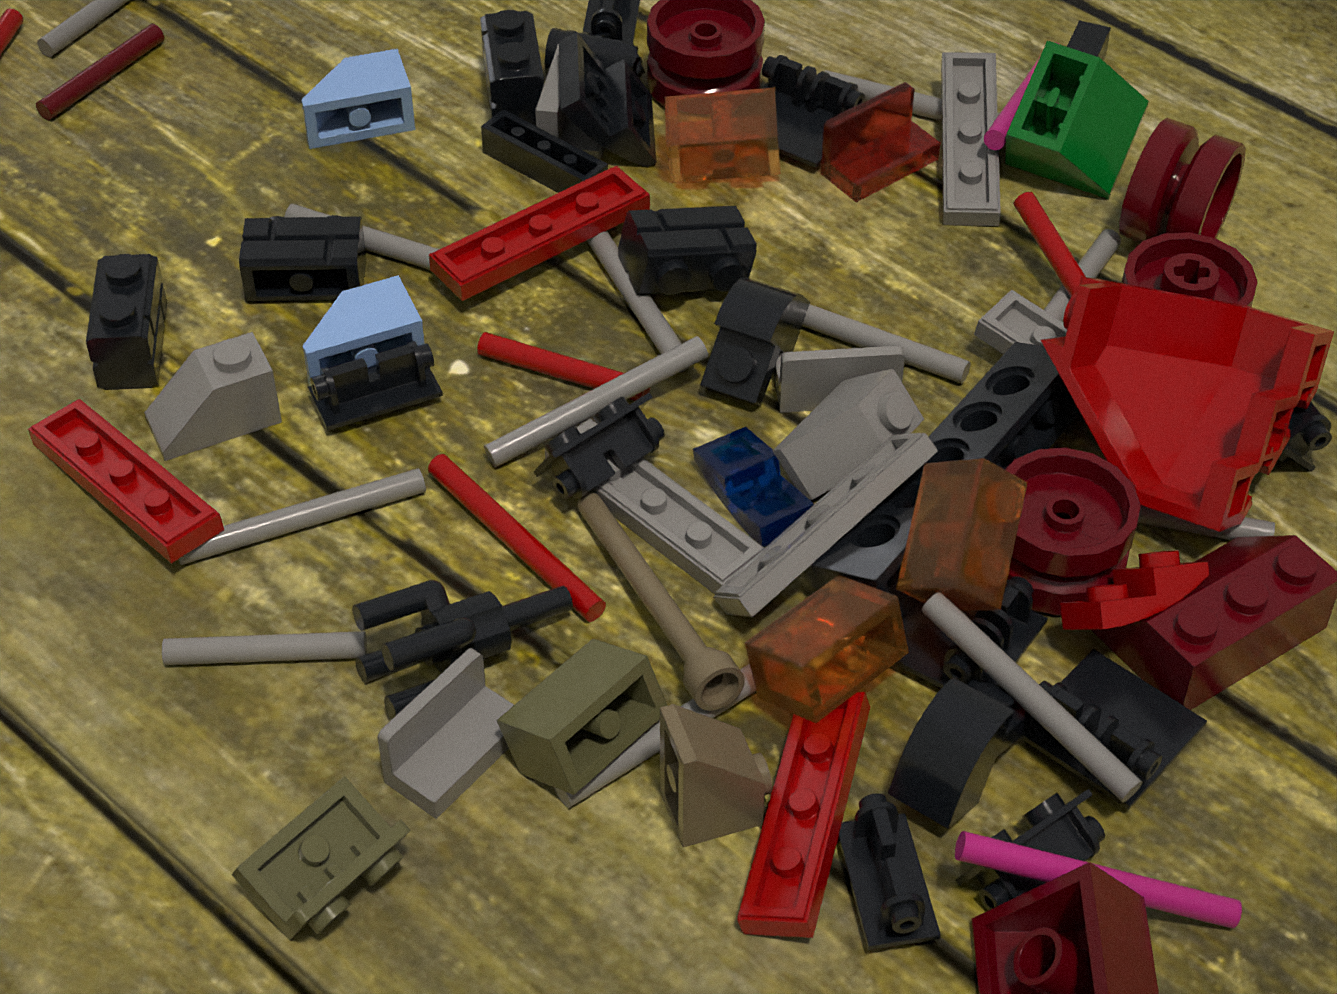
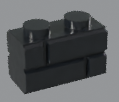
(512, 63)
(686, 249)
(301, 258)
(127, 322)

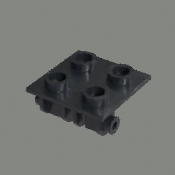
(805, 105)
(939, 659)
(1125, 715)

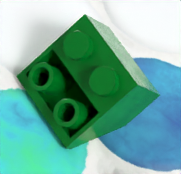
(1075, 121)

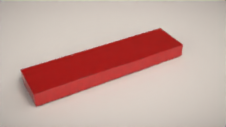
(537, 233)
(126, 480)
(803, 823)

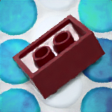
(1247, 612)
(1067, 938)

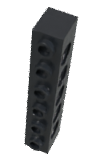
(1006, 415)

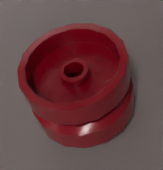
(704, 47)
(1181, 184)
(1192, 267)
(1072, 524)

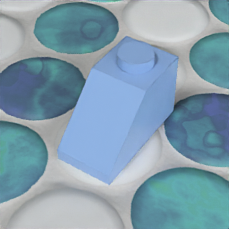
(359, 101)
(362, 325)

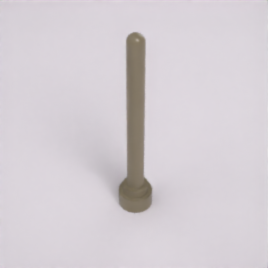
(708, 673)

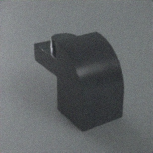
(754, 328)
(956, 749)

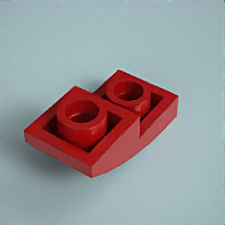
(1135, 592)

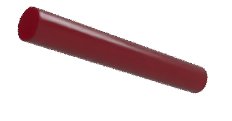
(99, 72)

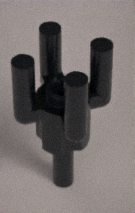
(445, 630)

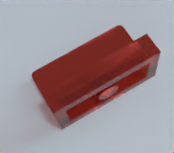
(876, 144)

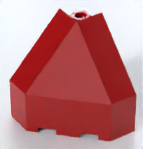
(1186, 391)

